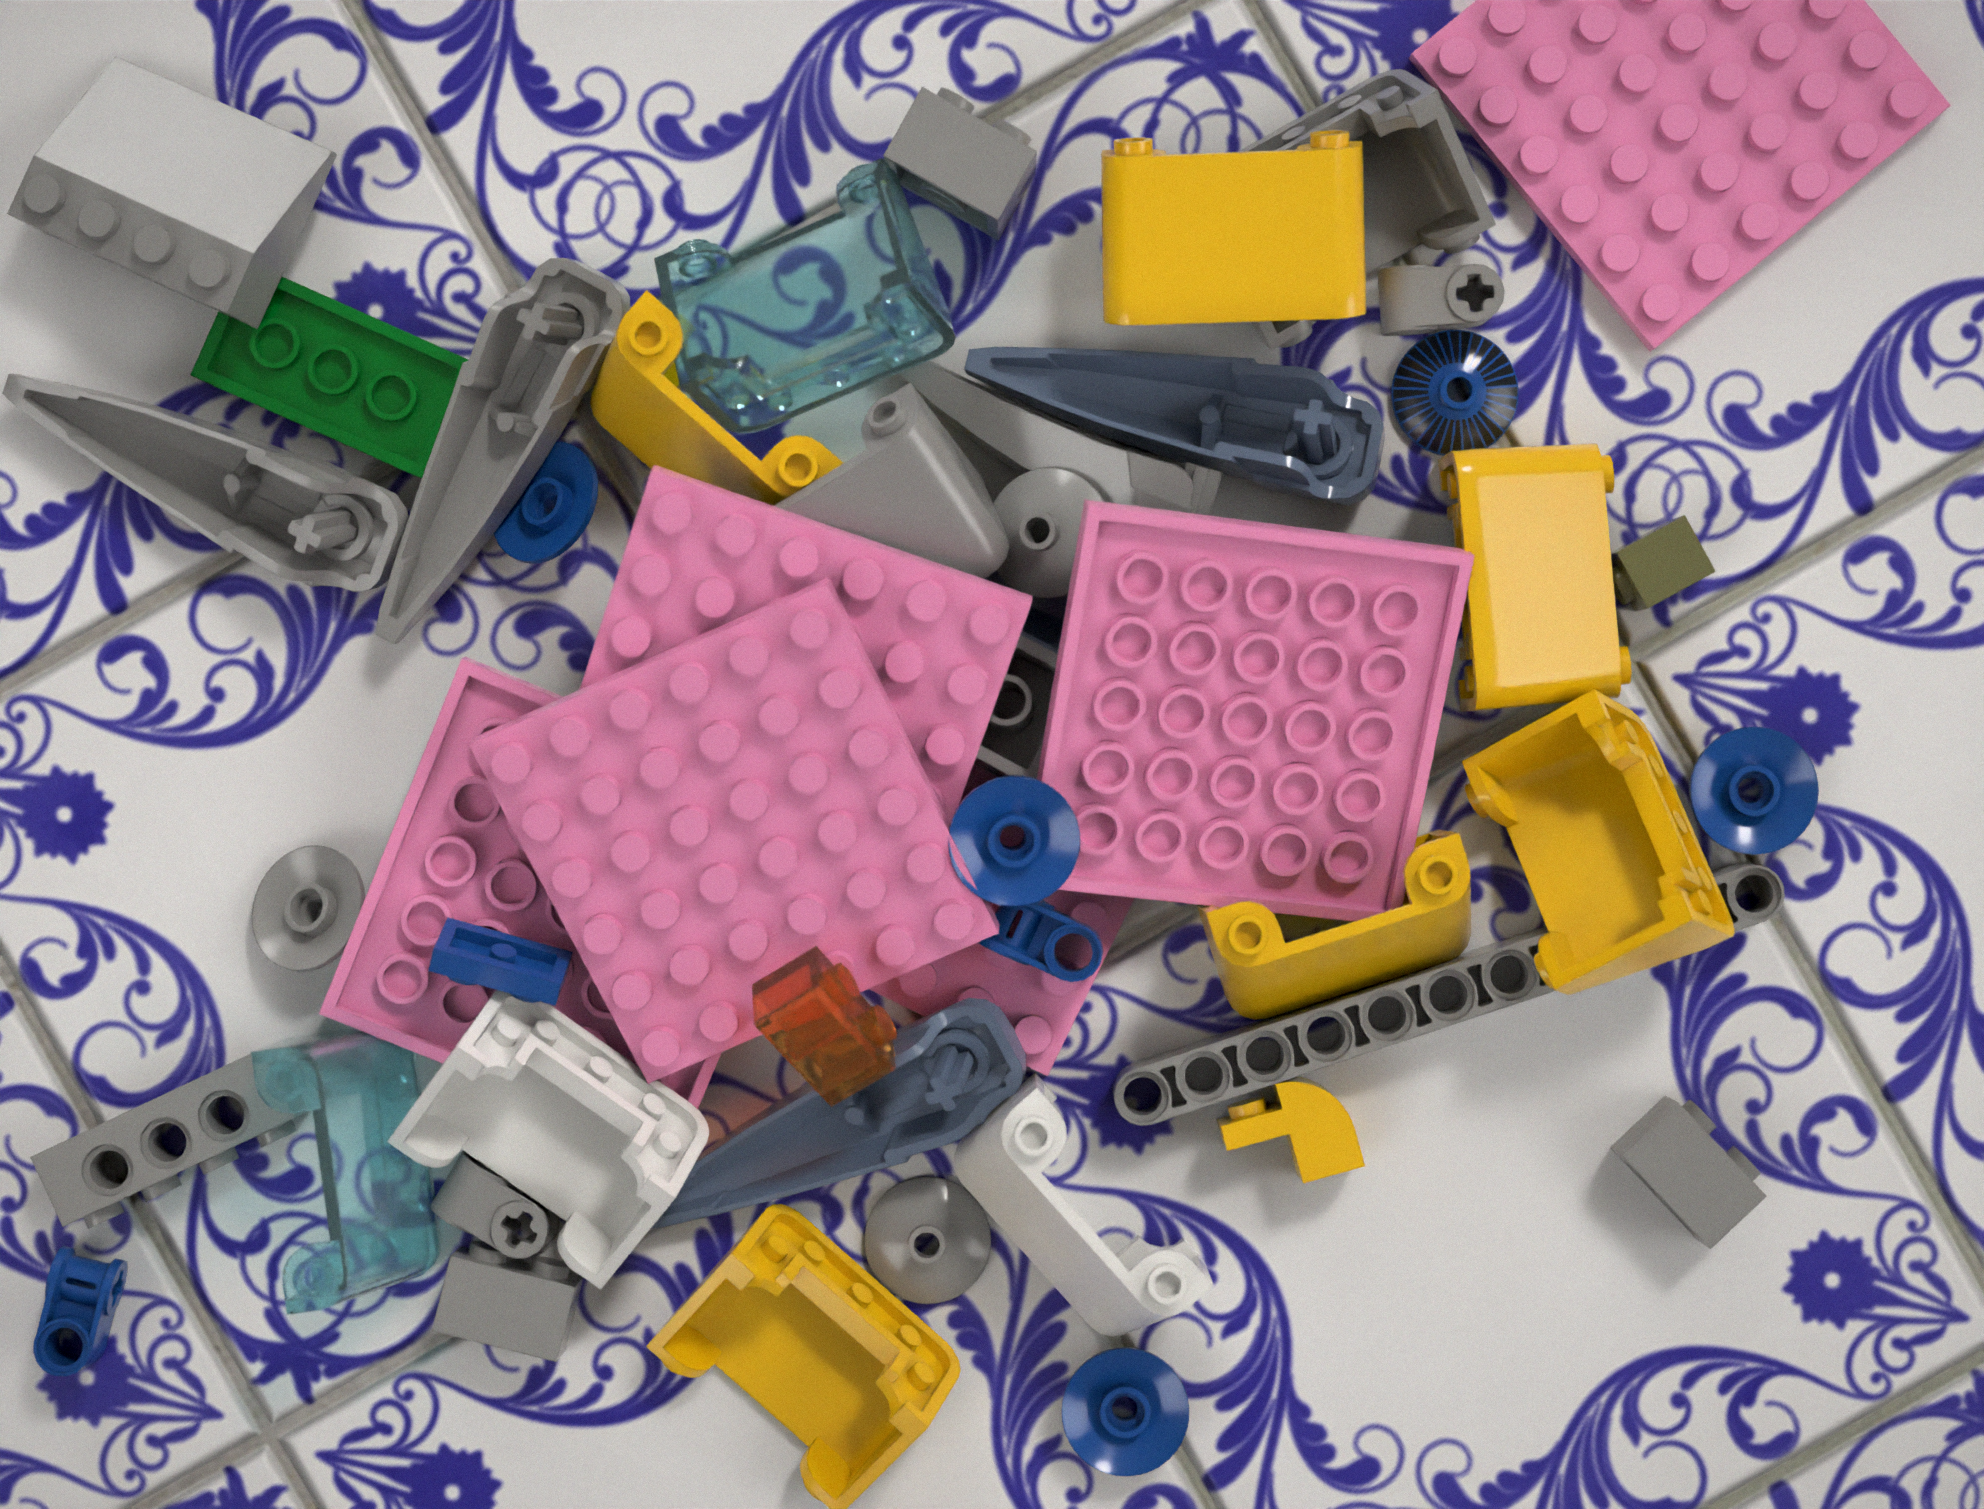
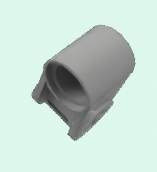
(1425, 298)
(488, 1208)

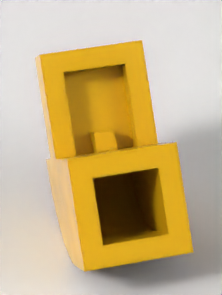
(1310, 1117)

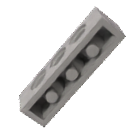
(76, 1170)

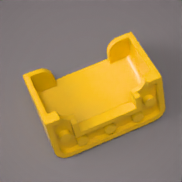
(1233, 233)
(647, 412)
(1540, 576)
(1599, 843)
(1274, 977)
(815, 1350)

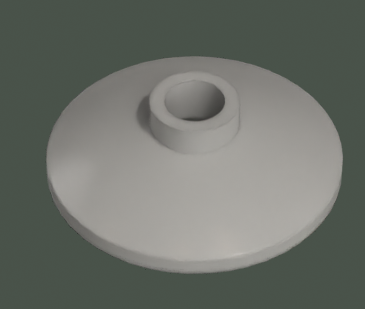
(1058, 498)
(289, 903)
(935, 1208)

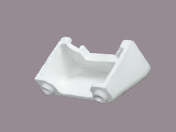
(561, 1125)
(1111, 1292)

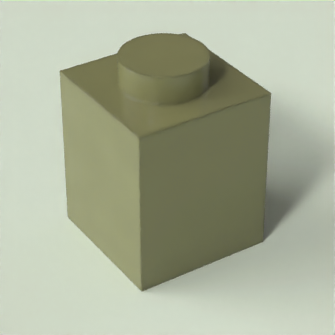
(1659, 564)

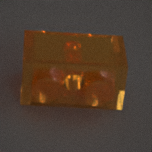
(824, 1025)

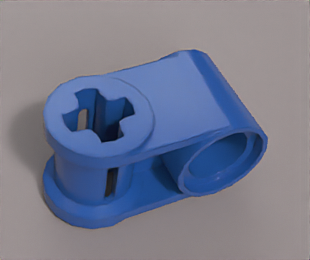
(1037, 939)
(78, 1297)

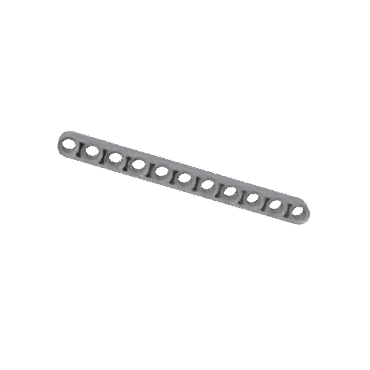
(1351, 1012)

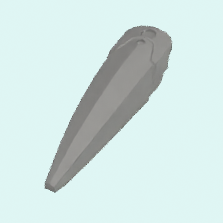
(502, 420)
(1034, 440)
(240, 492)

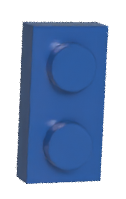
(500, 962)

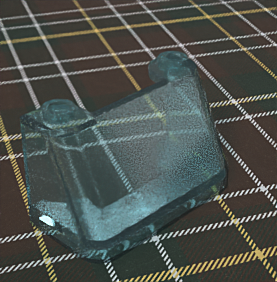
(808, 309)
(371, 1190)

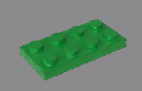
(336, 374)

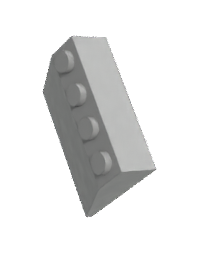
(175, 189)

